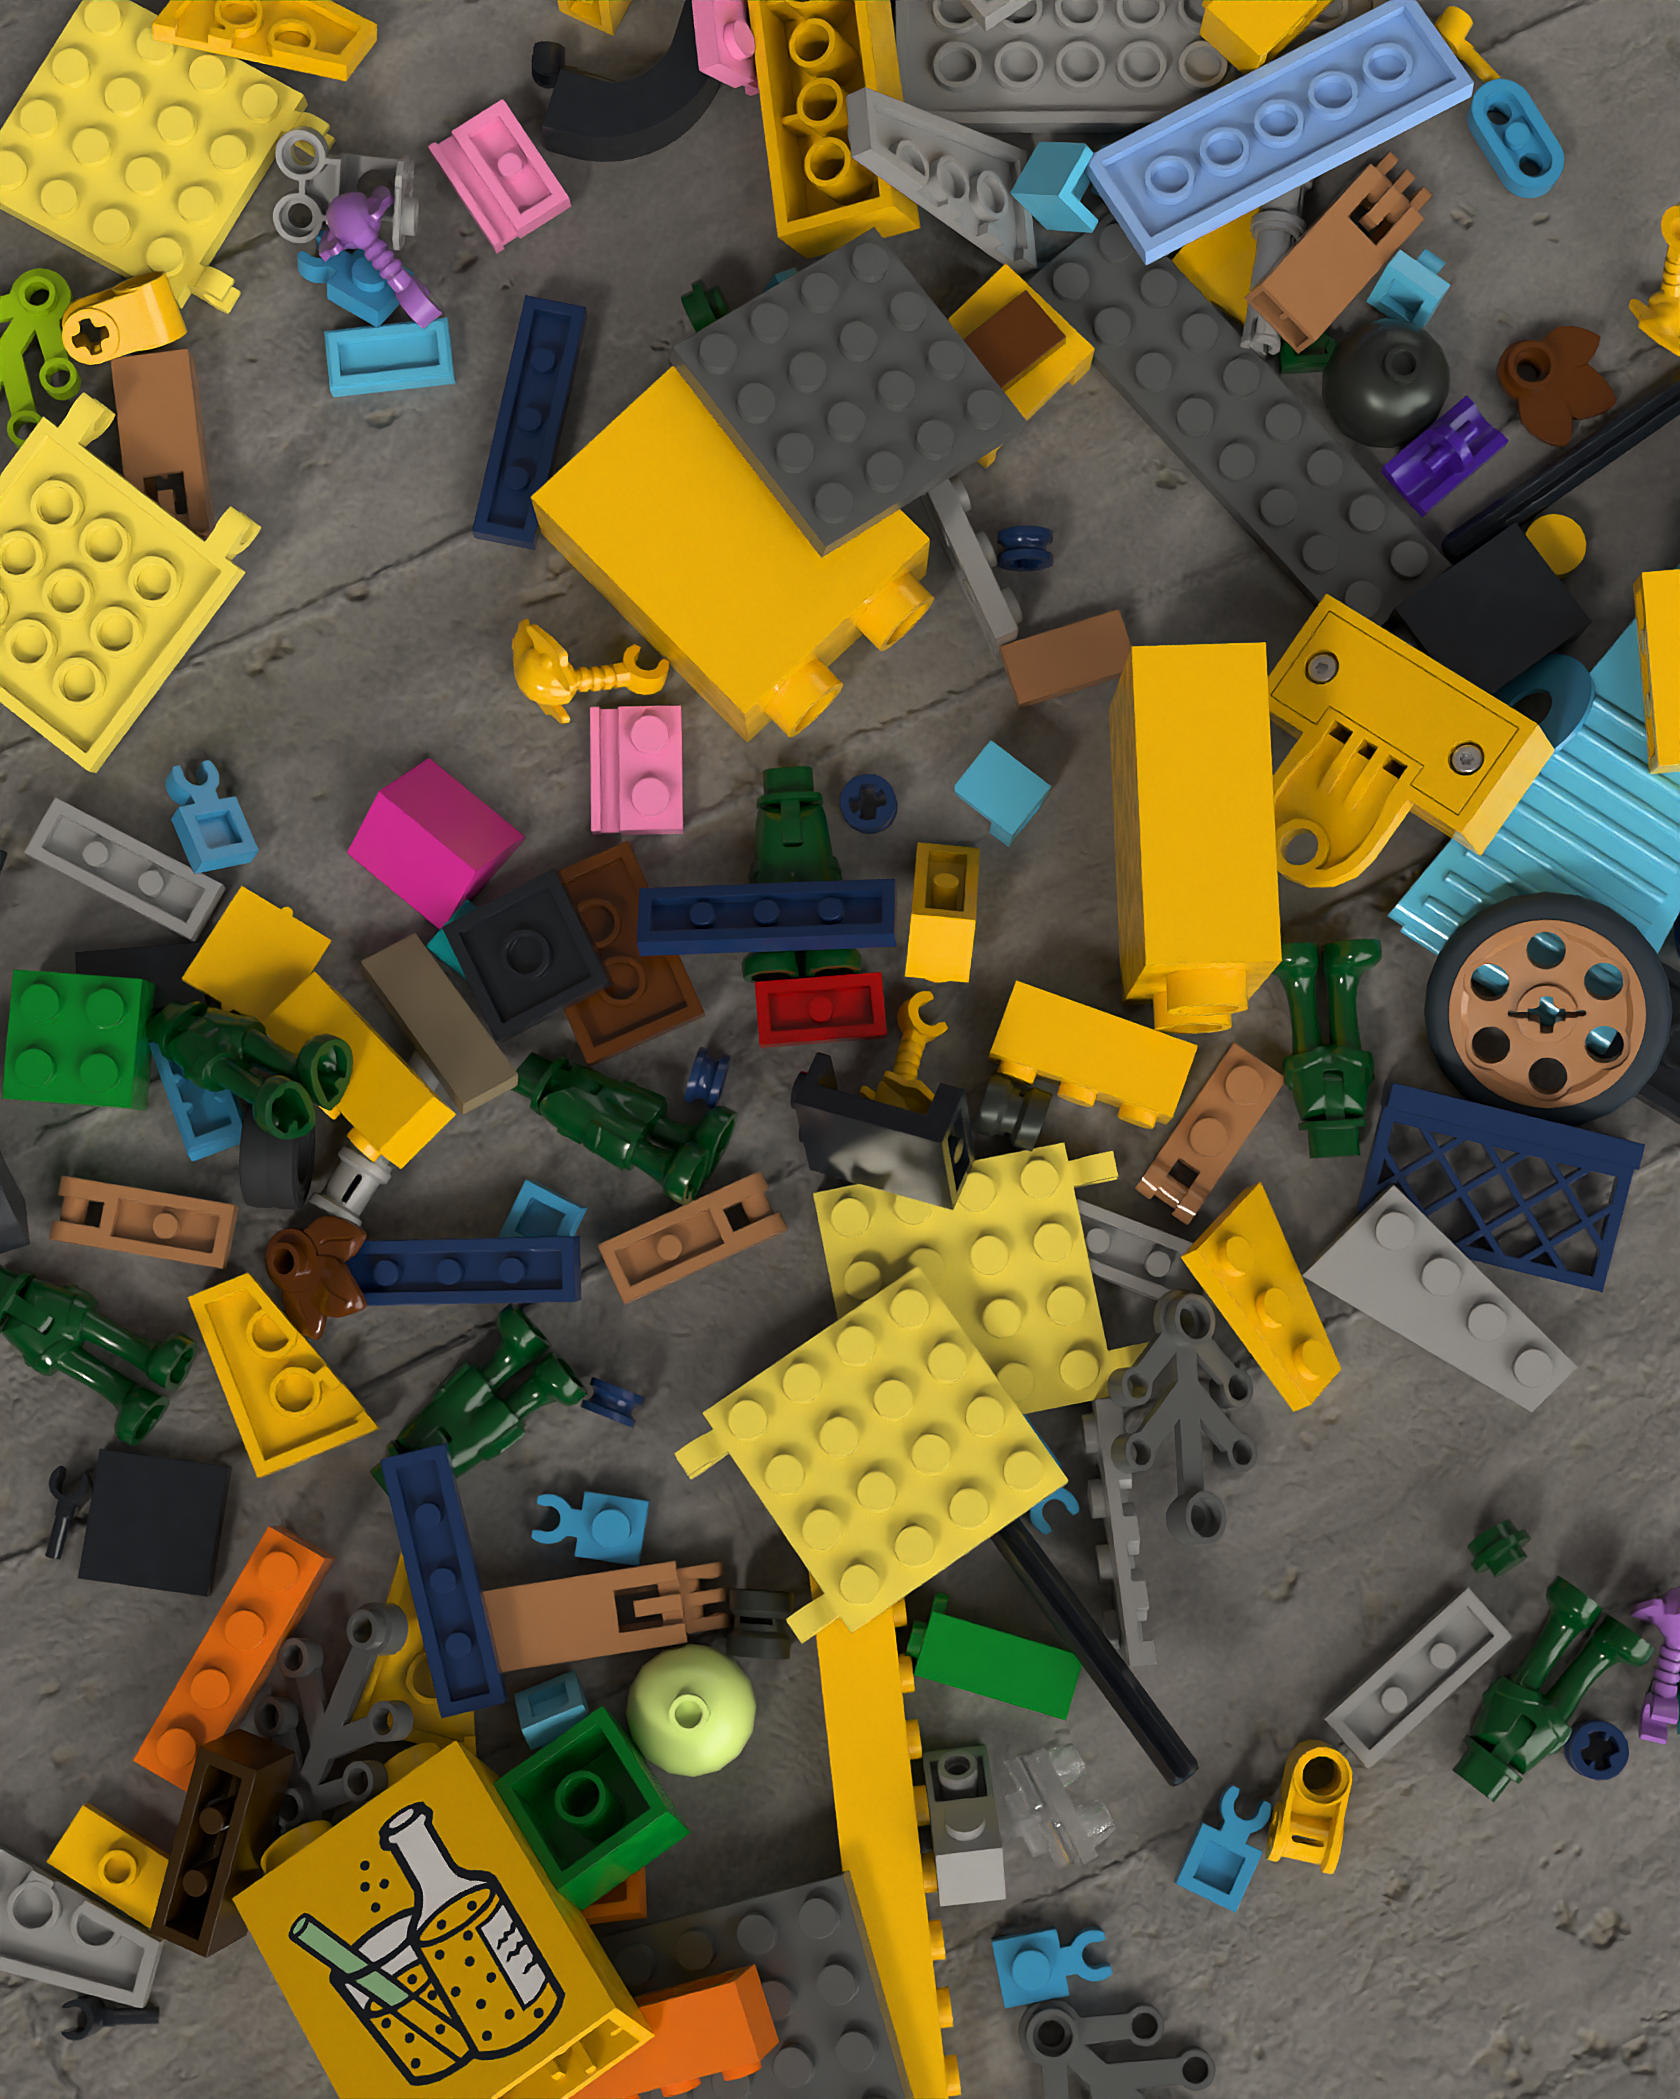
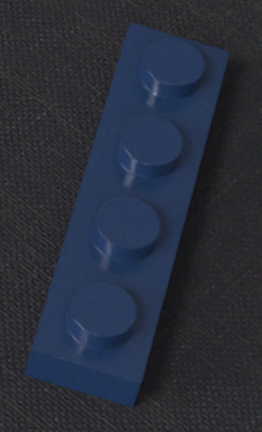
(529, 420)
(767, 917)
(469, 1270)
(444, 1580)

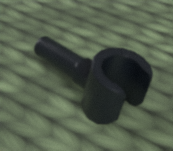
(548, 60)
(65, 1509)
(107, 2016)

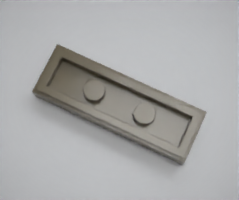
(439, 1023)

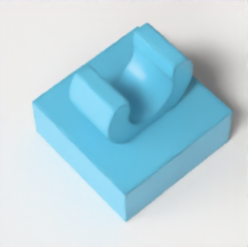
(1410, 288)
(551, 1708)

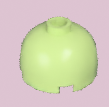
(691, 1710)

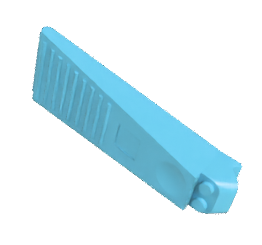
(1582, 829)

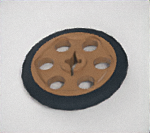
(1590, 936)

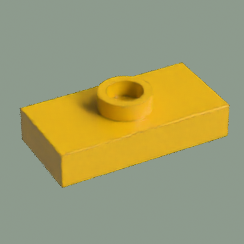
(112, 1862)

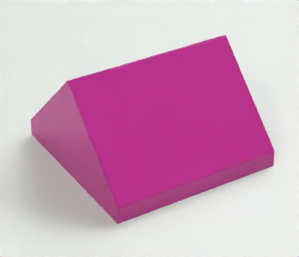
(433, 842)

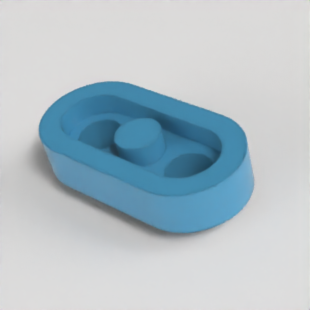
(1520, 140)

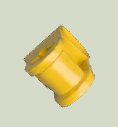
(134, 316)
(1309, 1811)

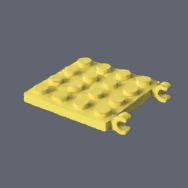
(144, 148)
(97, 587)
(1002, 1263)
(880, 1452)

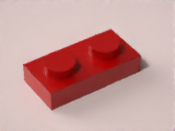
(820, 1010)

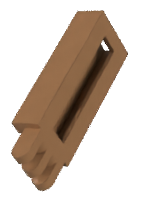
(1335, 257)
(164, 431)
(580, 1620)

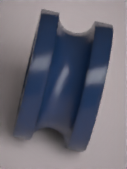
(1025, 548)
(884, 814)
(707, 1078)
(612, 1402)
(1613, 1760)

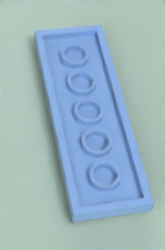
(1278, 127)

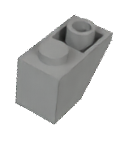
(964, 1825)

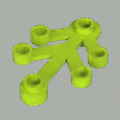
(25, 323)

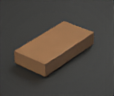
(1066, 658)

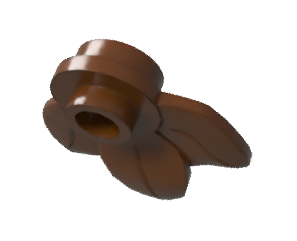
(1564, 383)
(320, 1279)

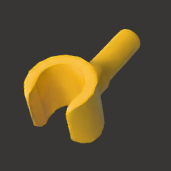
(1453, 28)

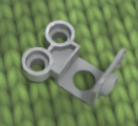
(335, 175)

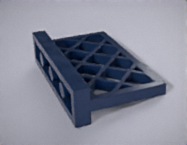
(1526, 1137)

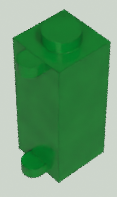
(992, 1662)

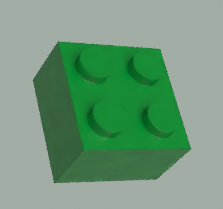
(79, 1040)
(591, 1808)

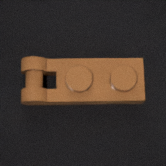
(1212, 1131)
(146, 1223)
(690, 1239)

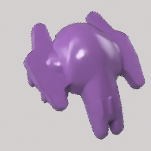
(355, 224)
(1661, 1703)

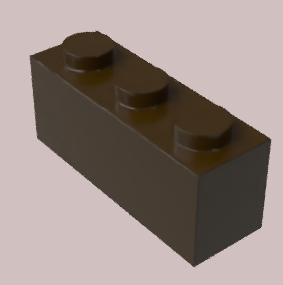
(221, 1840)

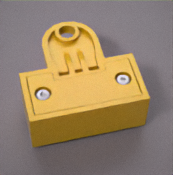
(1385, 738)

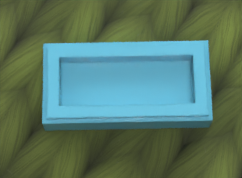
(389, 357)

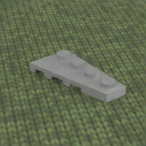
(947, 171)
(1427, 1290)
(1122, 1537)
(71, 1938)

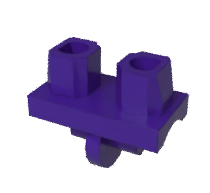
(1443, 456)

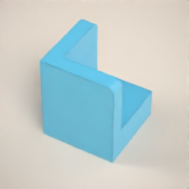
(1054, 185)
(1002, 792)

